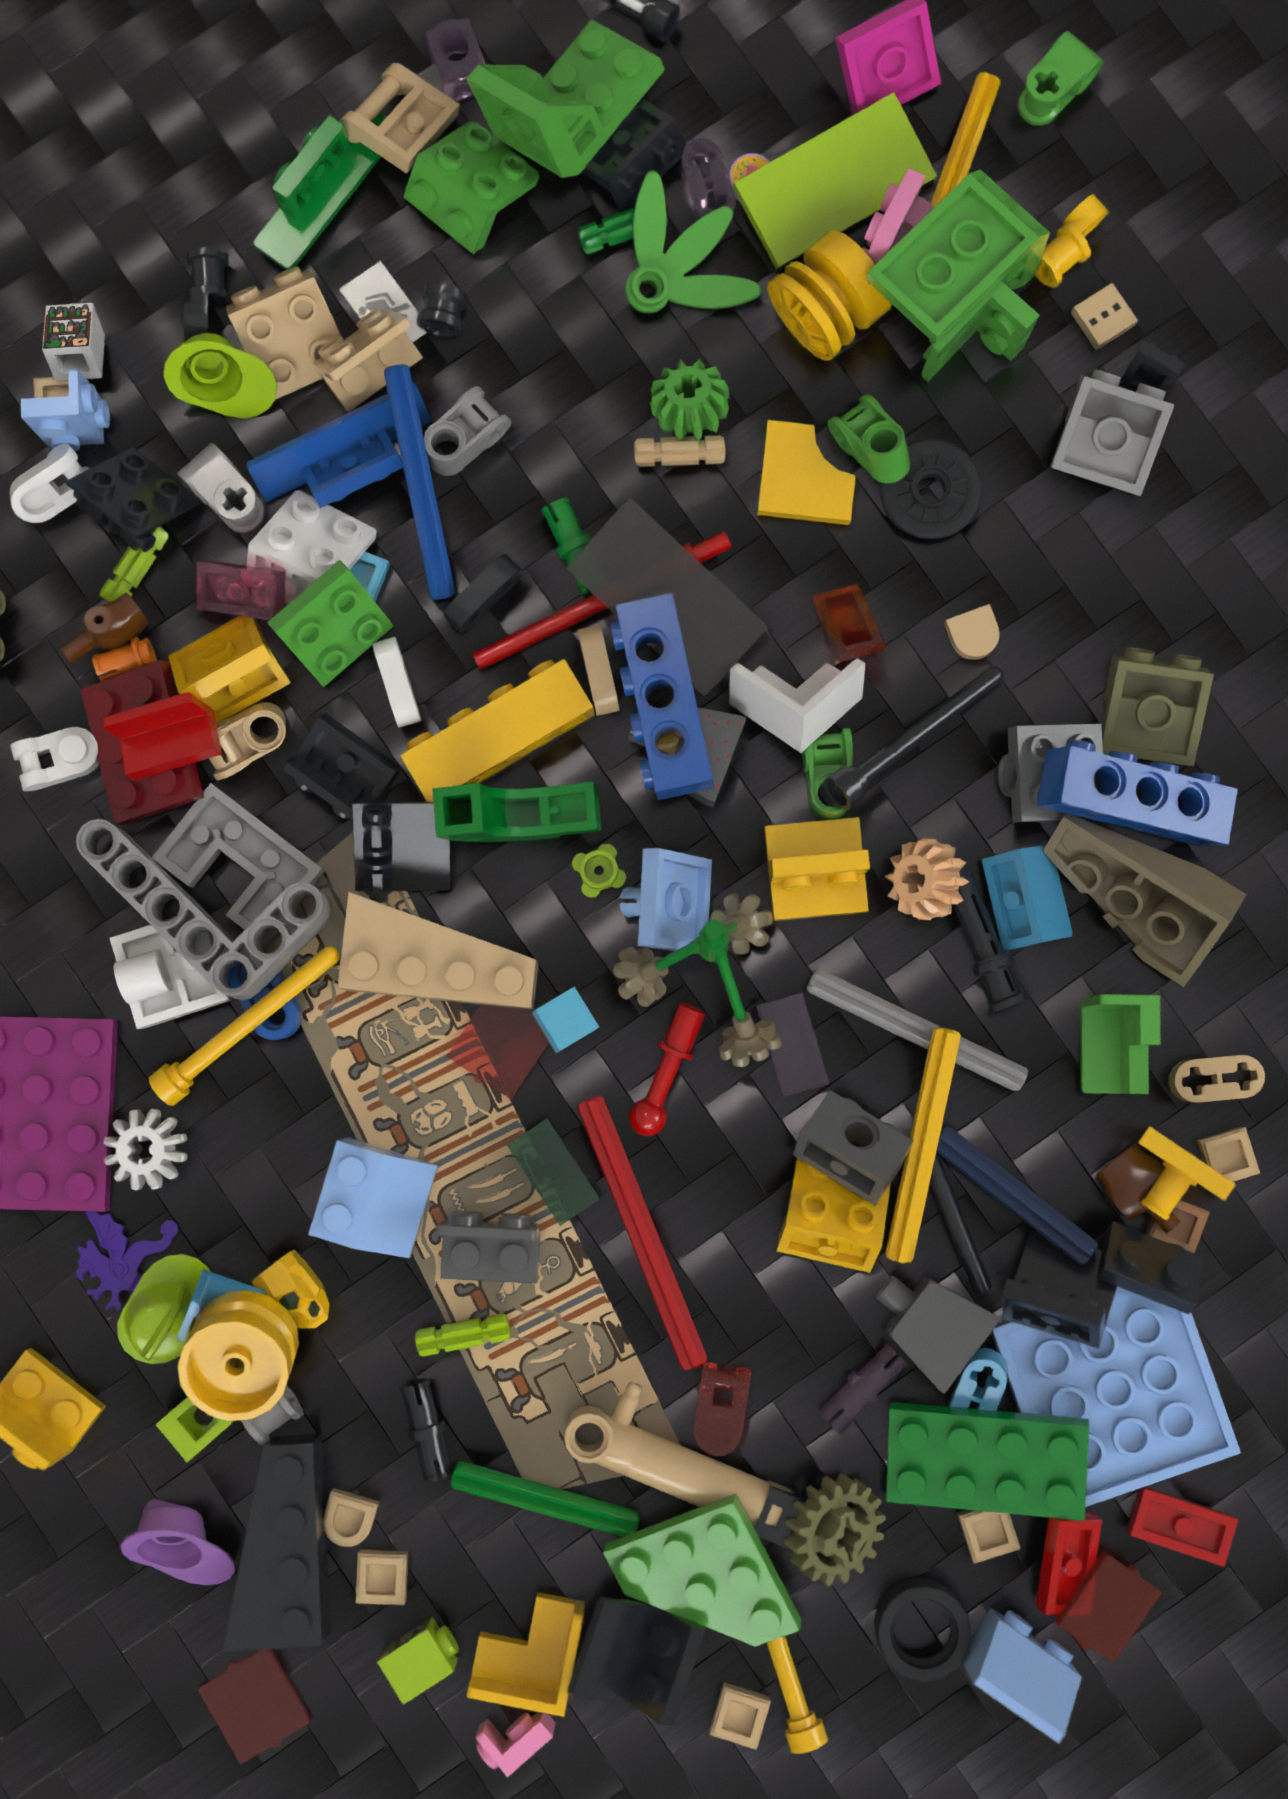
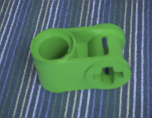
(1057, 79)
(873, 440)
(820, 761)

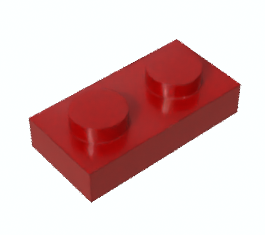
(1182, 1525)
(1067, 1558)

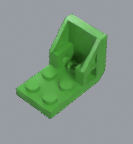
(576, 104)
(960, 255)

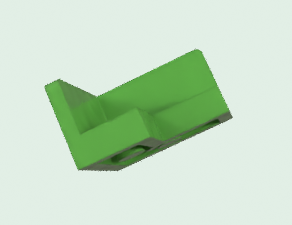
(1116, 1042)

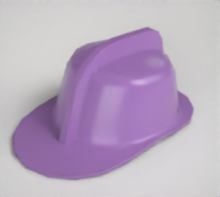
(176, 1544)

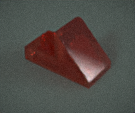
(848, 625)

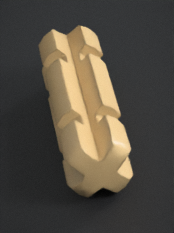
(676, 452)

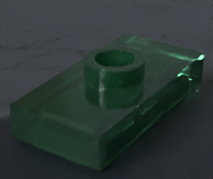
(553, 1172)

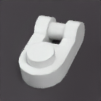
(35, 494)
(72, 752)

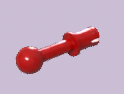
(648, 1114)

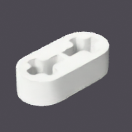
(396, 682)

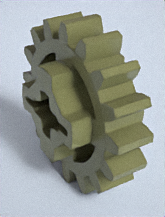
(834, 1529)

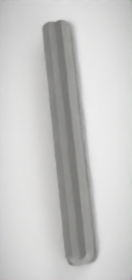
(913, 1028)

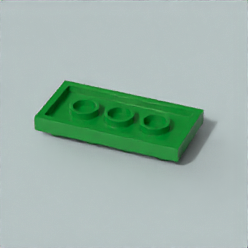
(987, 1460)

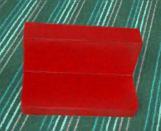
(165, 735)

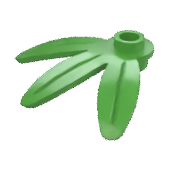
(667, 270)

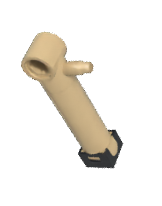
(679, 1469)

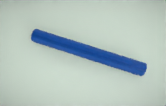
(419, 481)

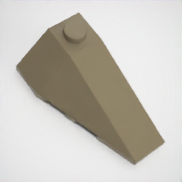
(1155, 898)

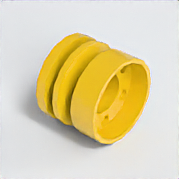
(827, 295)

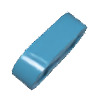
(966, 1384)

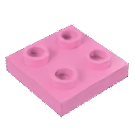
(902, 213)

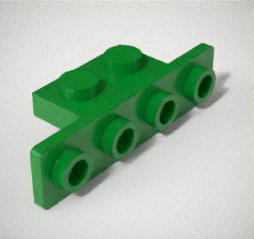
(314, 190)

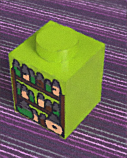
(419, 1659)

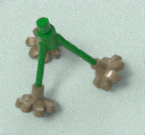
(736, 924)

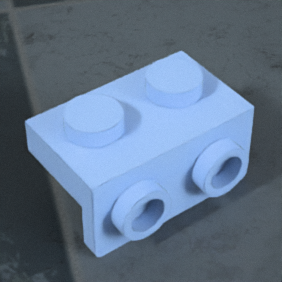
(70, 418)

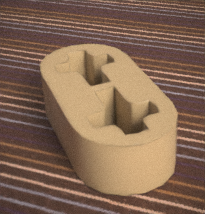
(598, 670)
(1216, 1067)

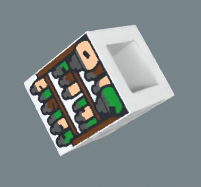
(73, 340)

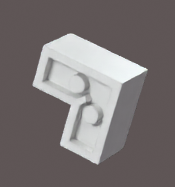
(799, 713)

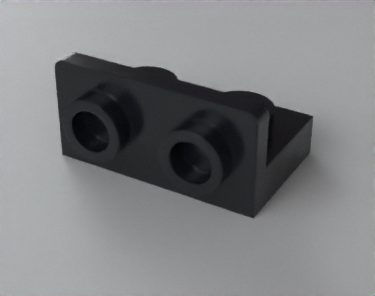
(640, 144)

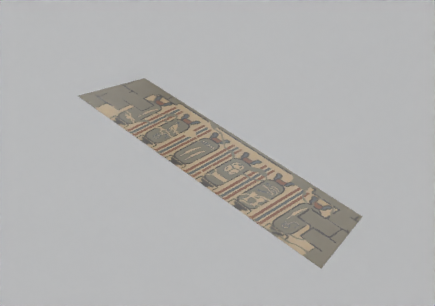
(410, 1098)

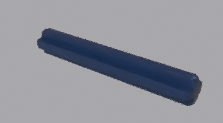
(1016, 1196)

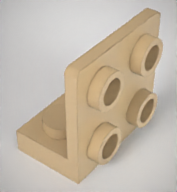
(357, 364)

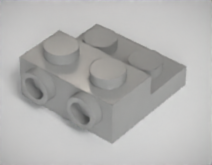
(1112, 432)

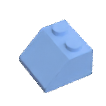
(373, 1199)
(1023, 1672)

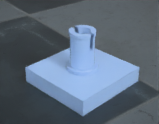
(671, 898)

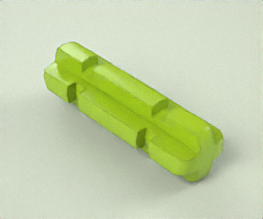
(132, 568)
(462, 1335)

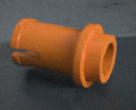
(124, 658)

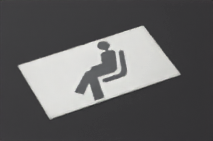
(379, 290)

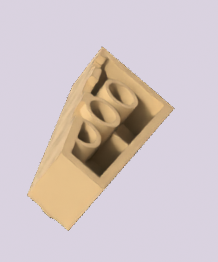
(417, 958)

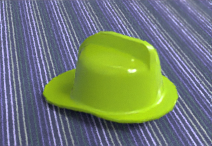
(220, 377)
(158, 1308)

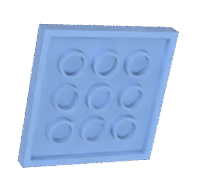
(1143, 1391)

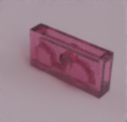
(240, 589)

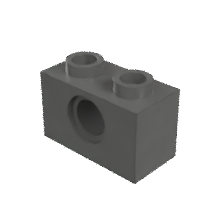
(860, 1169)

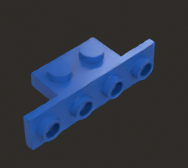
(335, 455)

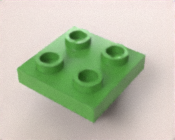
(331, 623)

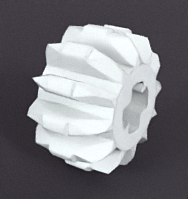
(162, 1149)

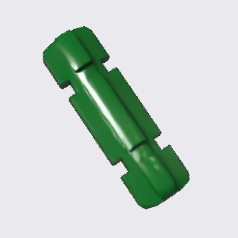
(611, 231)

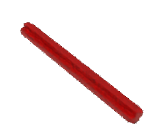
(642, 1233)

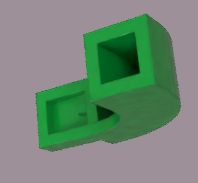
(510, 815)

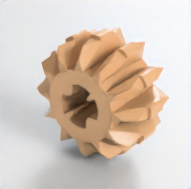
(926, 879)

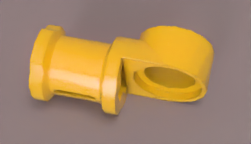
(1070, 242)

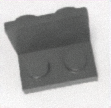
(489, 1248)

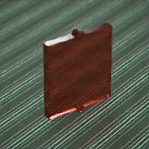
(500, 1047)
(1108, 1607)
(254, 1704)

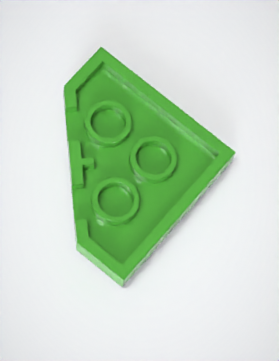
(707, 1571)

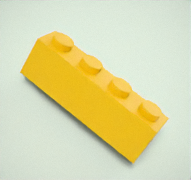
(499, 732)

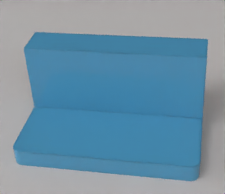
(1026, 898)

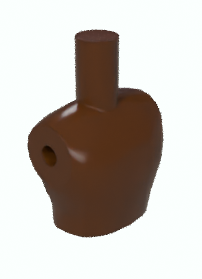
(107, 627)
(1128, 1182)

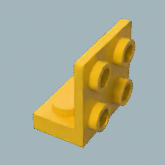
(831, 1222)
(43, 1411)

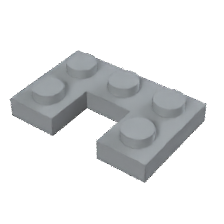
(224, 826)

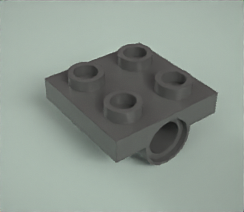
(1023, 767)

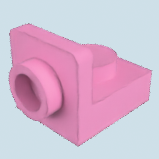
(523, 1740)

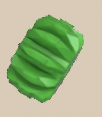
(689, 399)

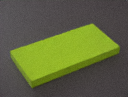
(831, 179)

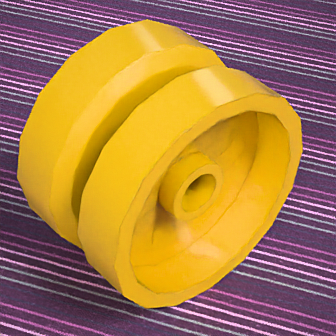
(238, 1355)

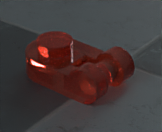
(717, 1425)

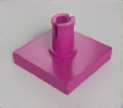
(889, 56)

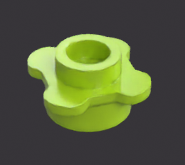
(595, 883)

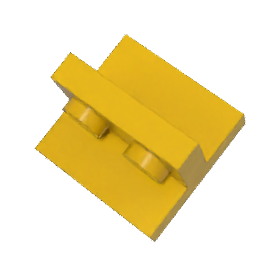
(229, 667)
(816, 869)

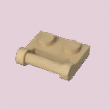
(410, 126)

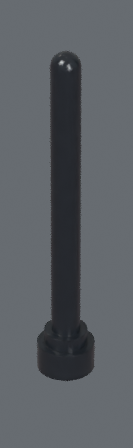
(848, 785)

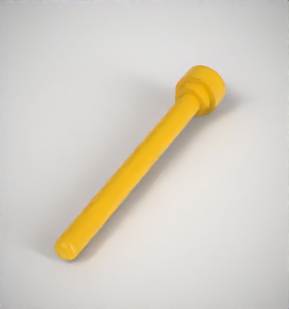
(173, 1081)
(804, 1729)

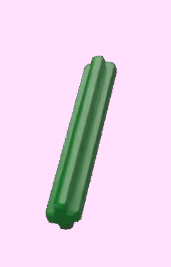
(544, 1499)

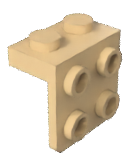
(285, 327)

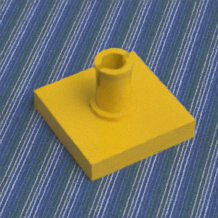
(1180, 1172)

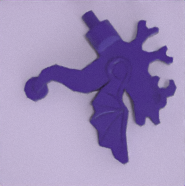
(122, 1267)

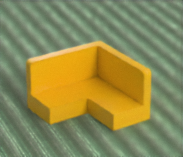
(533, 1671)

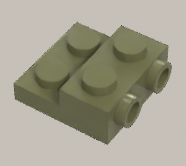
(1155, 706)

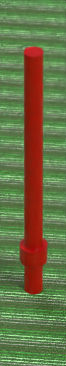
(577, 612)

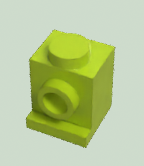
(188, 1431)

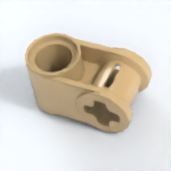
(242, 743)

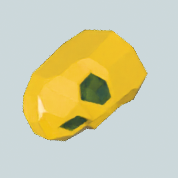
(297, 1289)

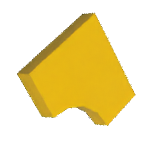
(799, 479)

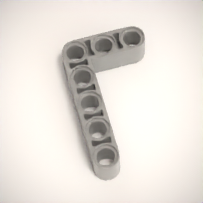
(194, 920)

